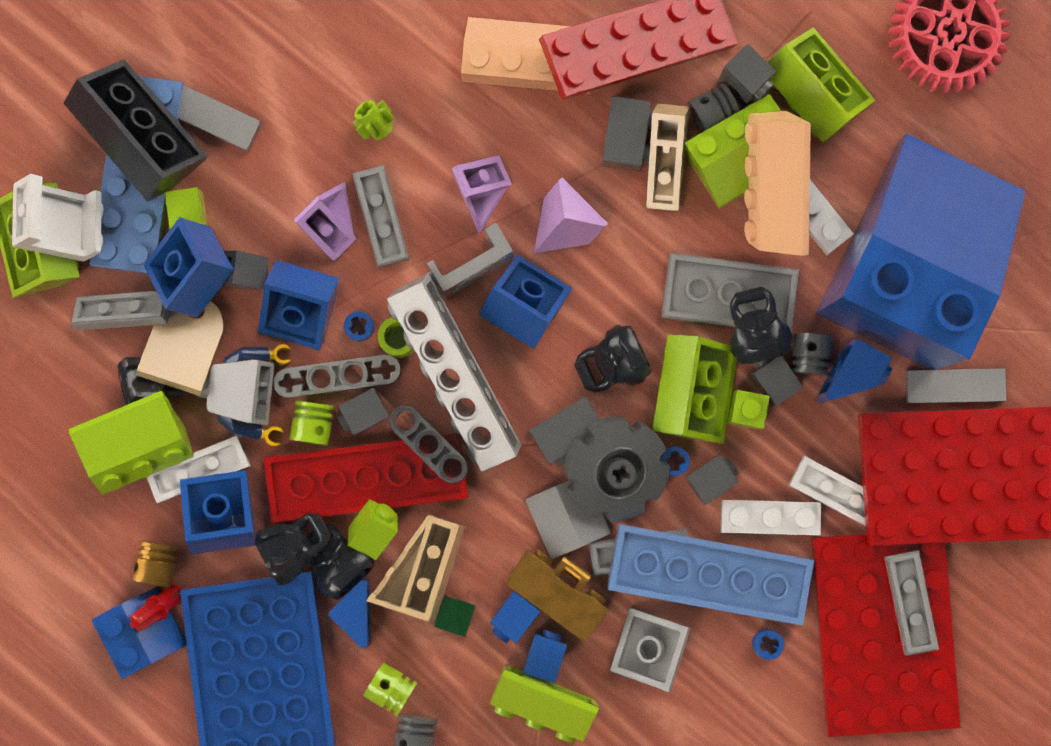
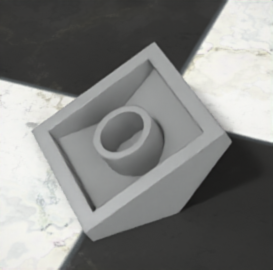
(562, 521)
(650, 649)

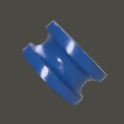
(348, 325)
(681, 467)
(771, 635)

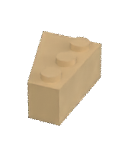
(422, 571)

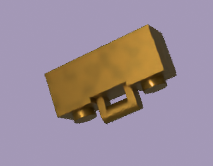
(568, 606)

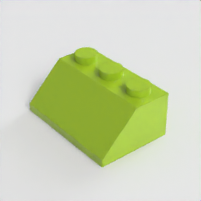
(818, 84)
(721, 153)
(27, 269)
(695, 389)
(131, 442)
(543, 704)

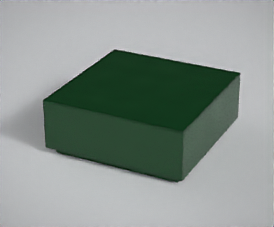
(454, 615)

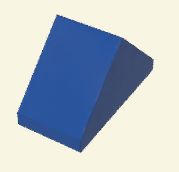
(354, 613)

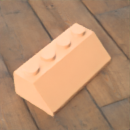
(506, 54)
(778, 182)

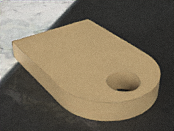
(182, 350)

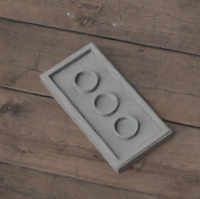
(703, 288)

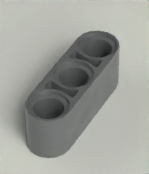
(417, 433)

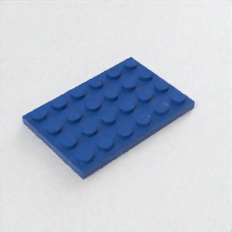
(258, 663)

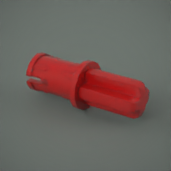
(155, 608)

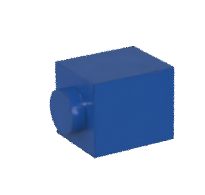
(513, 618)
(545, 655)

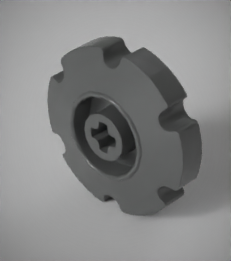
(616, 469)

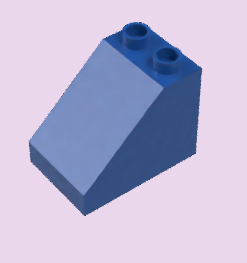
(926, 257)

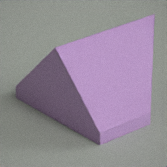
(482, 187)
(566, 220)
(329, 221)

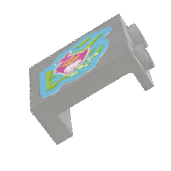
(476, 268)

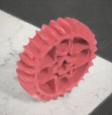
(939, 46)

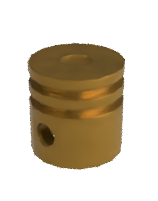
(154, 563)

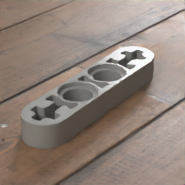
(337, 373)

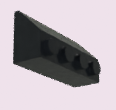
(134, 129)

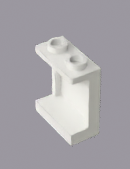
(56, 220)

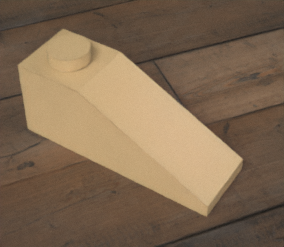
(667, 156)

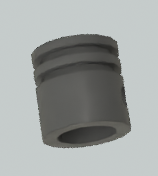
(713, 107)
(814, 362)
(415, 730)

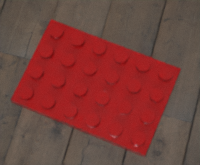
(956, 475)
(863, 663)

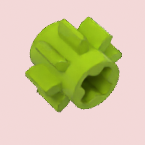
(373, 120)

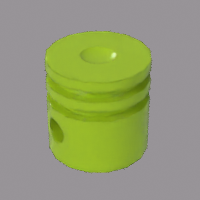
(392, 339)
(311, 423)
(395, 695)

